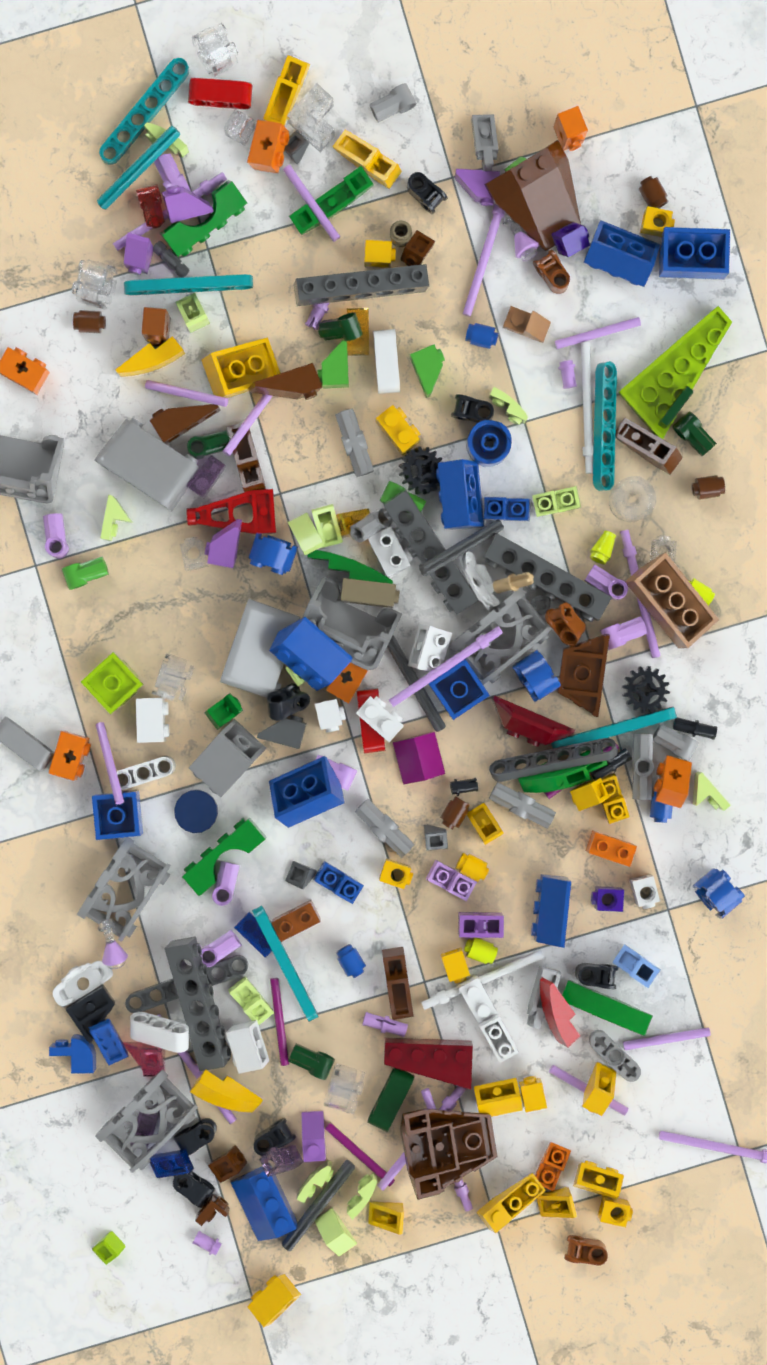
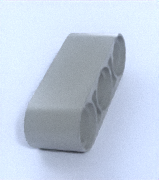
(25, 744)

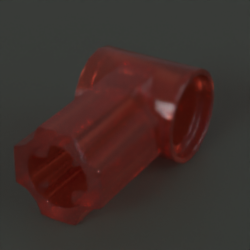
(150, 202)

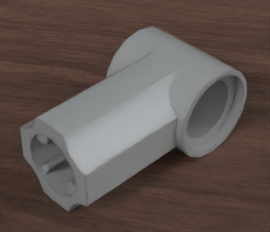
(398, 100)
(369, 525)
(679, 744)

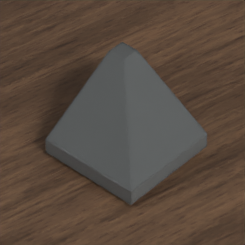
(296, 147)
(435, 837)
(300, 875)

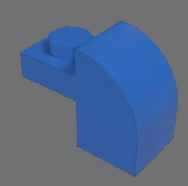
(81, 1052)

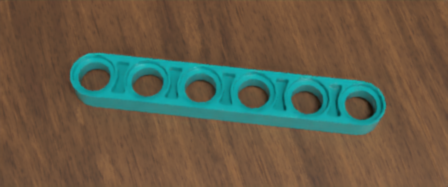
(148, 113)
(188, 284)
(601, 426)
(618, 728)
(285, 963)

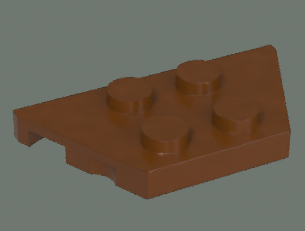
(584, 672)

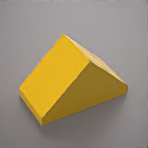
(484, 823)
(557, 1204)
(387, 1216)

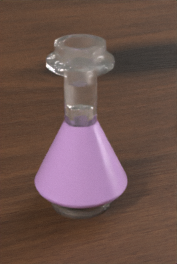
(524, 245)
(113, 955)

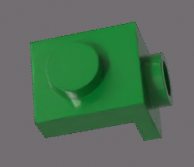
(224, 711)

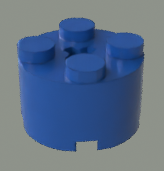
(491, 431)
(272, 553)
(536, 675)
(718, 892)

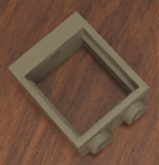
(369, 593)

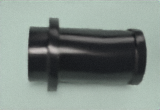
(463, 786)

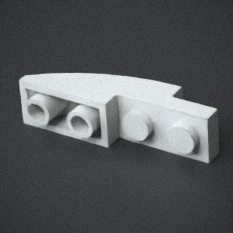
(488, 1018)

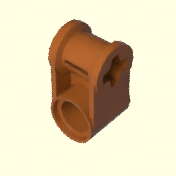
(551, 268)
(566, 624)
(584, 1250)

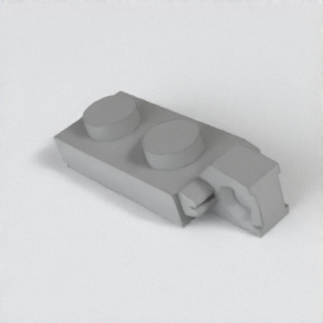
(485, 139)
(535, 1008)

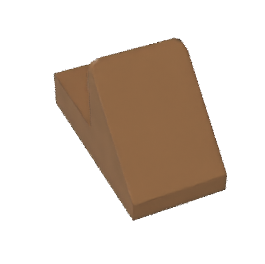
(527, 324)

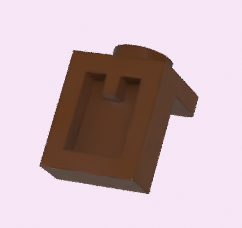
(417, 249)
(228, 1164)
(208, 1211)

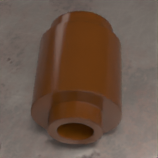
(653, 192)
(89, 321)
(708, 487)
(454, 813)

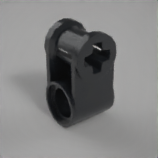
(426, 193)
(470, 409)
(285, 702)
(601, 975)
(274, 1136)
(193, 1138)
(195, 1189)

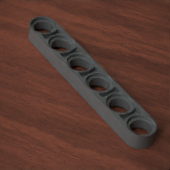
(552, 756)
(168, 995)

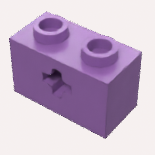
(481, 924)

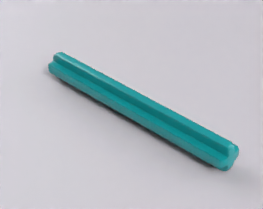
(138, 167)

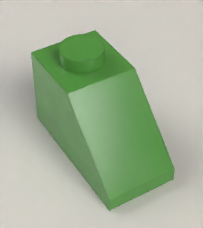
(427, 366)
(335, 368)

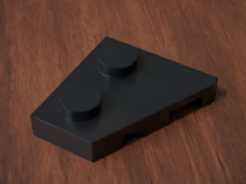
(91, 1010)

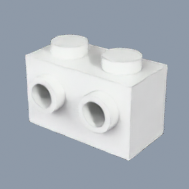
(389, 551)
(429, 648)
(330, 715)
(380, 719)
(151, 720)
(247, 1047)

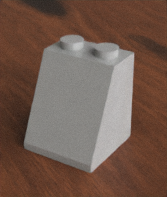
(227, 758)

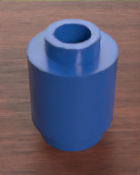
(481, 335)
(660, 811)
(350, 961)

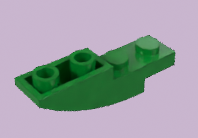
(559, 779)

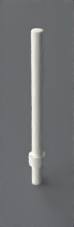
(587, 407)
(444, 996)

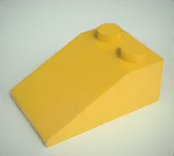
(238, 367)

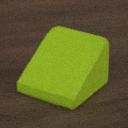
(109, 1247)

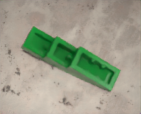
(357, 570)
(607, 1008)

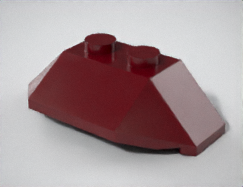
(529, 724)

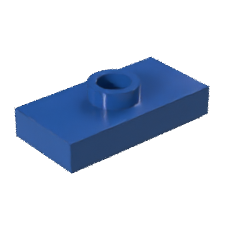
(108, 1042)

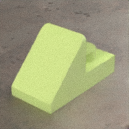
(112, 513)
(327, 525)
(703, 789)

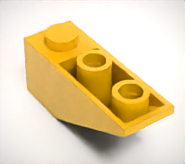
(510, 1203)

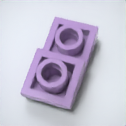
(451, 880)

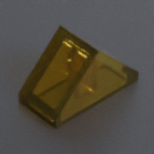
(348, 519)

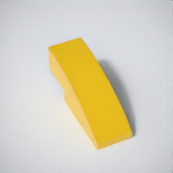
(286, 90)
(369, 157)
(151, 359)
(225, 1093)

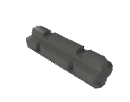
(171, 259)

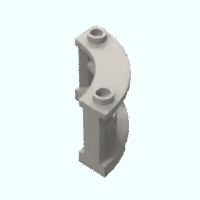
(510, 607)
(123, 859)
(151, 1091)

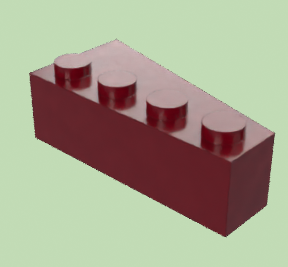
(432, 1058)

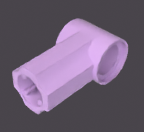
(169, 172)
(55, 533)
(604, 581)
(625, 632)
(343, 772)
(226, 880)
(221, 947)

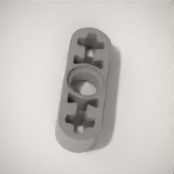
(630, 1062)

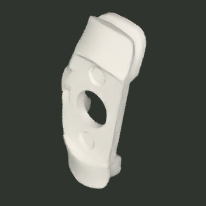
(483, 578)
(68, 990)

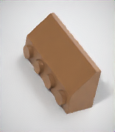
(672, 601)

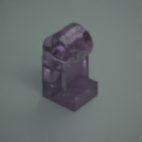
(206, 476)
(146, 1124)
(284, 1159)

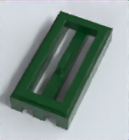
(675, 407)

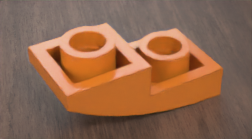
(552, 1165)

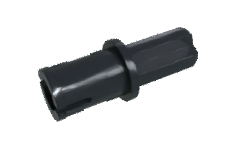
(695, 728)
(620, 759)

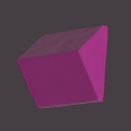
(419, 758)

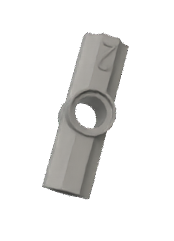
(354, 442)
(642, 752)
(522, 805)
(384, 828)

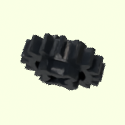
(413, 470)
(646, 679)

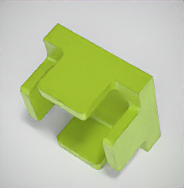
(112, 683)

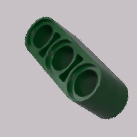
(390, 1099)

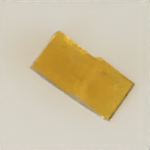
(360, 345)

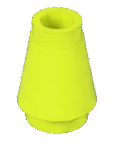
(603, 548)

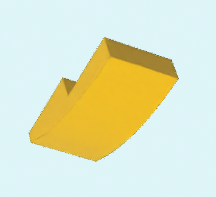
(615, 805)

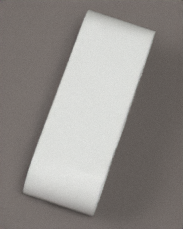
(386, 361)
(154, 772)
(159, 1032)

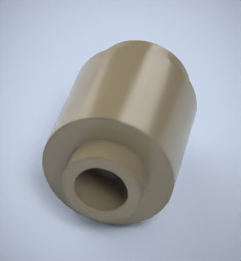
(400, 227)

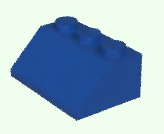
(622, 253)
(694, 253)
(460, 494)
(310, 653)
(305, 792)
(551, 910)
(264, 1204)

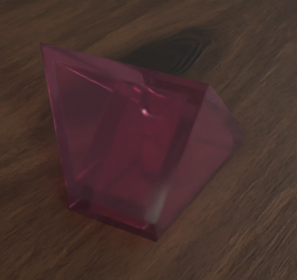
(148, 1057)

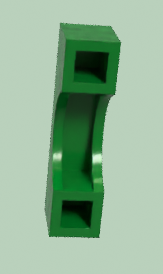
(226, 202)
(245, 838)

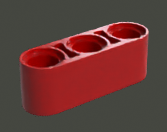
(220, 93)
(371, 738)

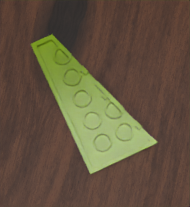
(679, 366)

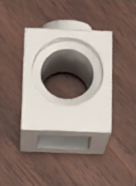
(641, 882)

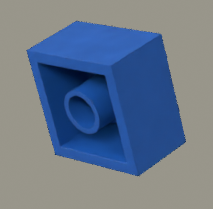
(459, 689)
(117, 820)

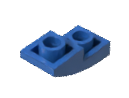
(506, 509)
(338, 882)

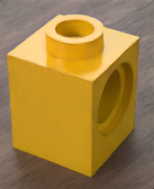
(648, 226)
(379, 253)
(589, 794)
(388, 867)
(455, 965)
(532, 1094)
(608, 1204)

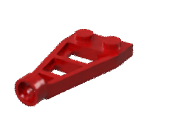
(263, 512)

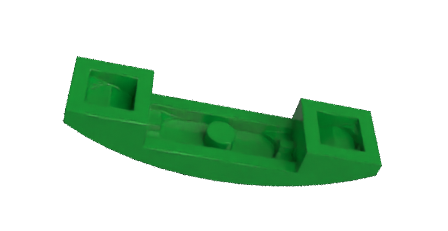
(334, 200)

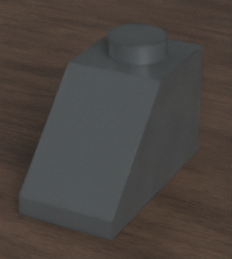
(285, 732)

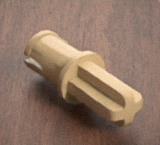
(513, 582)

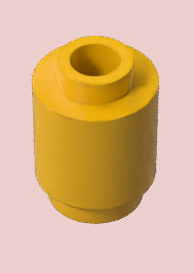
(472, 867)

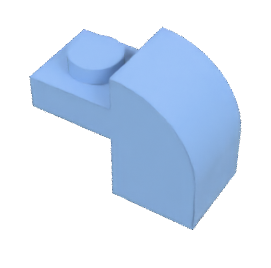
(637, 966)

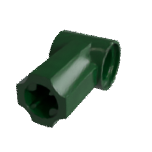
(344, 327)
(690, 429)
(211, 444)
(316, 1063)

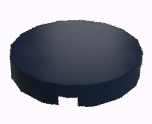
(196, 811)

